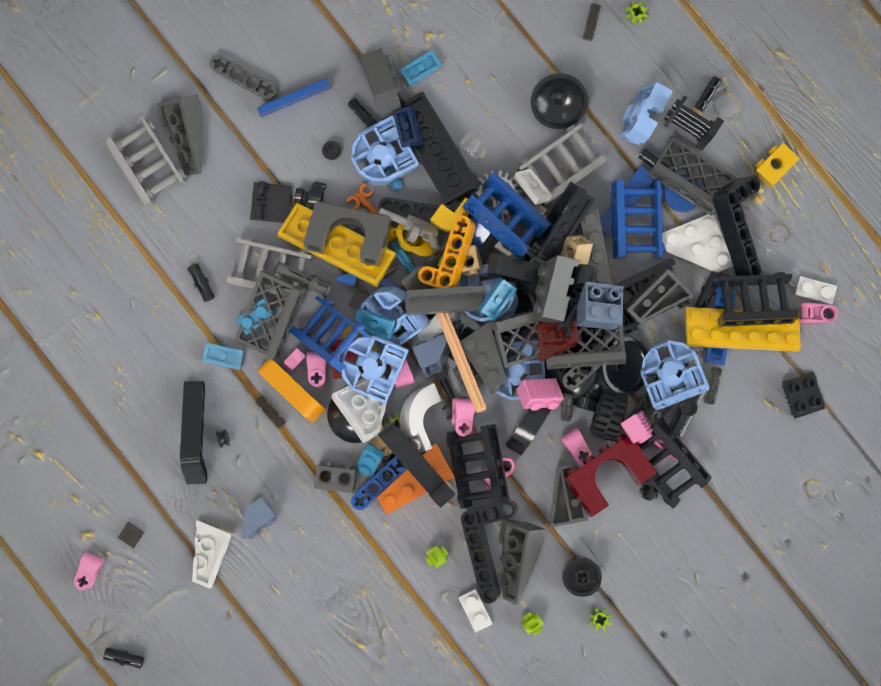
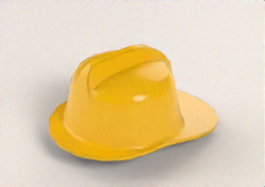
(419, 247)

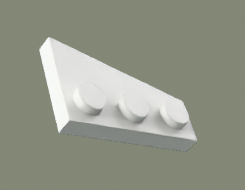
(209, 552)

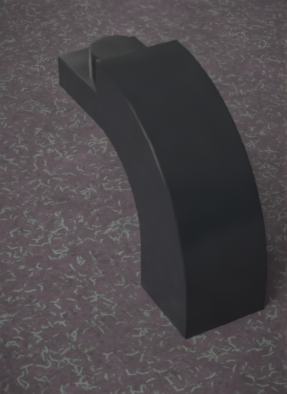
(527, 429)

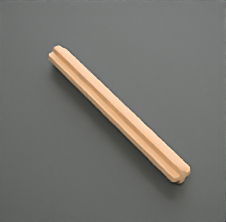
(461, 361)

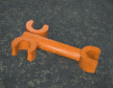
(361, 197)

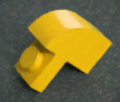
(445, 218)

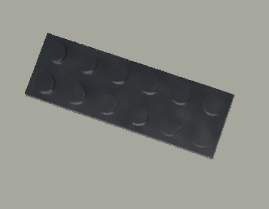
(440, 154)

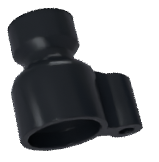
(309, 197)

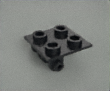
(270, 202)
(803, 395)

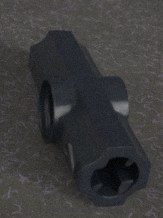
(681, 418)

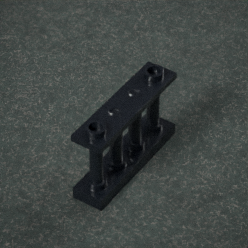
(693, 123)
(564, 221)
(646, 275)
(747, 316)
(685, 459)
(495, 466)

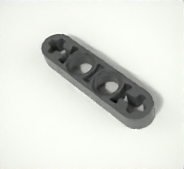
(244, 76)
(578, 381)

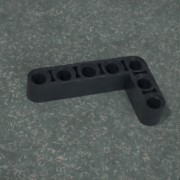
(416, 207)
(734, 225)
(526, 273)
(192, 428)
(416, 464)
(483, 545)

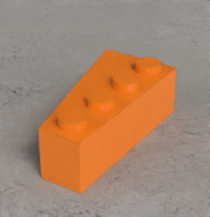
(408, 488)

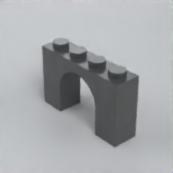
(328, 216)
(591, 229)

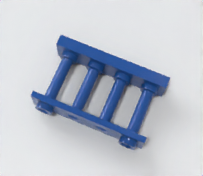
(516, 205)
(620, 228)
(324, 349)

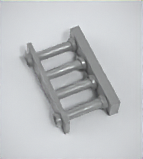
(127, 162)
(579, 172)
(246, 242)

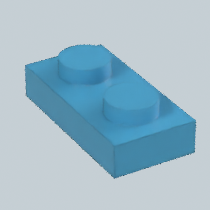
(421, 68)
(497, 299)
(260, 311)
(376, 323)
(223, 356)
(369, 460)

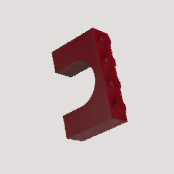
(582, 479)

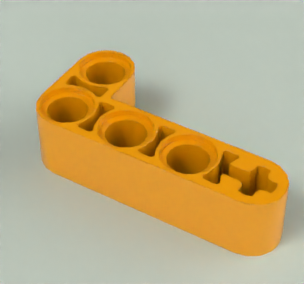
(450, 253)
(291, 390)

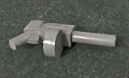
(415, 227)

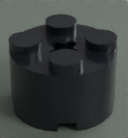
(592, 575)

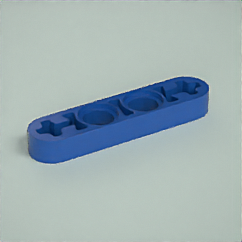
(382, 483)

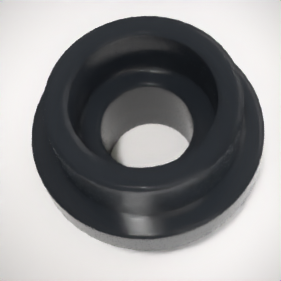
(331, 144)
(648, 492)

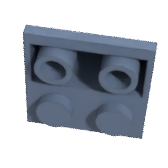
(600, 306)
(432, 354)
(257, 515)

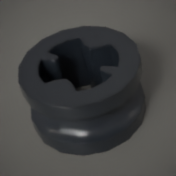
(223, 438)

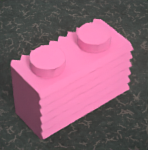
(540, 394)
(638, 427)

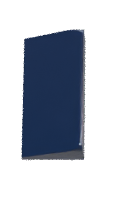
(407, 127)

